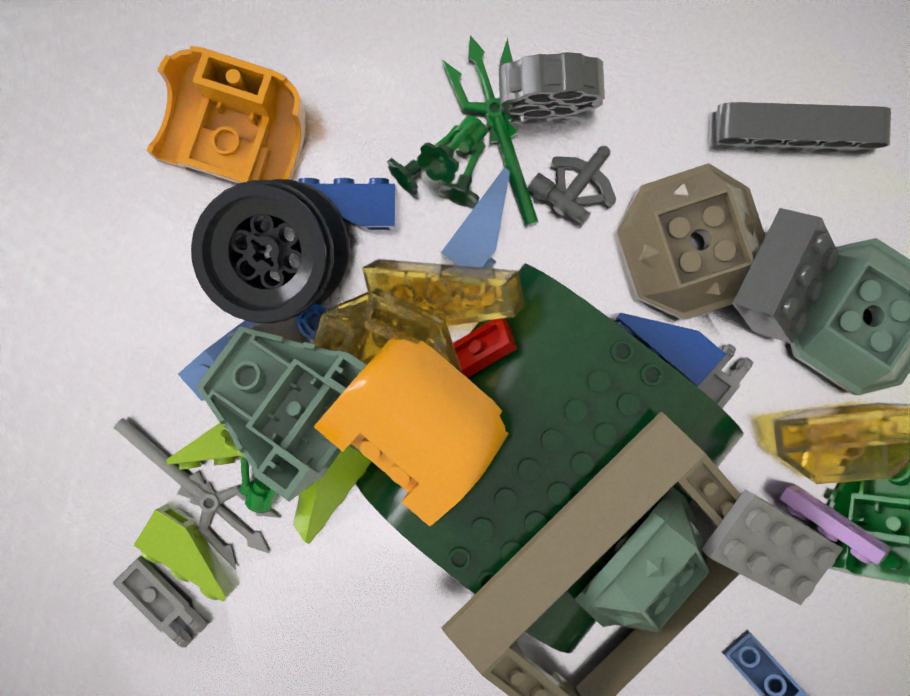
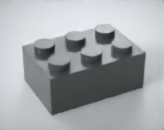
(786, 275)

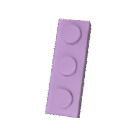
(834, 525)

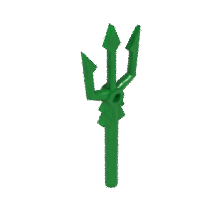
(498, 122)

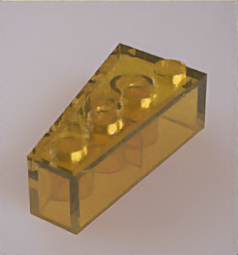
(449, 291)

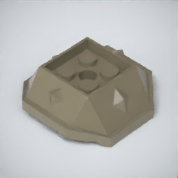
(658, 247)

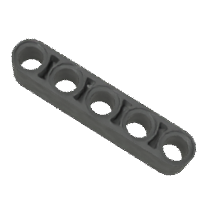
(803, 125)

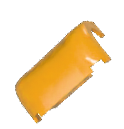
(229, 118)
(418, 425)

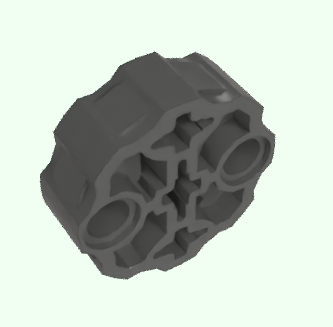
(551, 85)

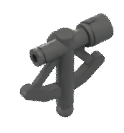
(567, 199)

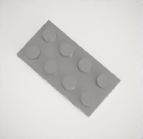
(771, 548)

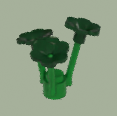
(440, 164)

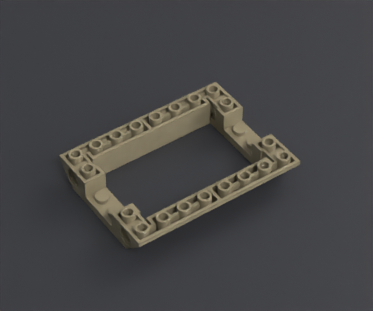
(571, 544)

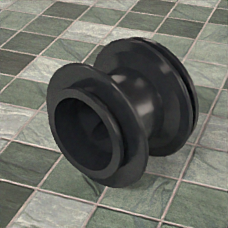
(231, 249)

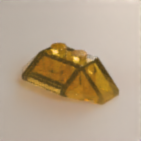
(845, 441)

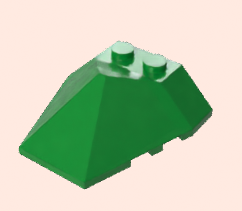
(884, 512)

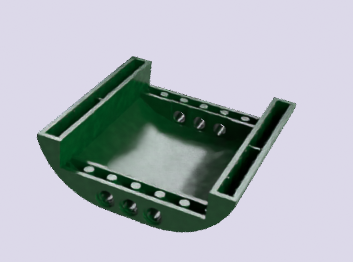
(569, 406)

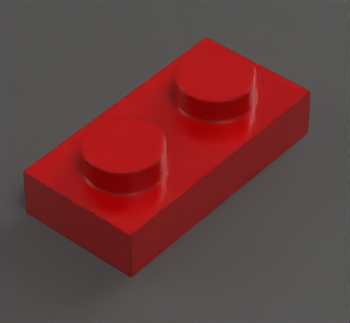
(484, 346)

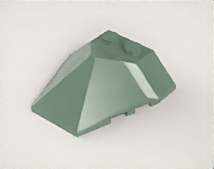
(271, 398)

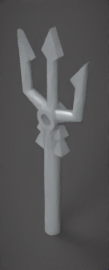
(199, 493)

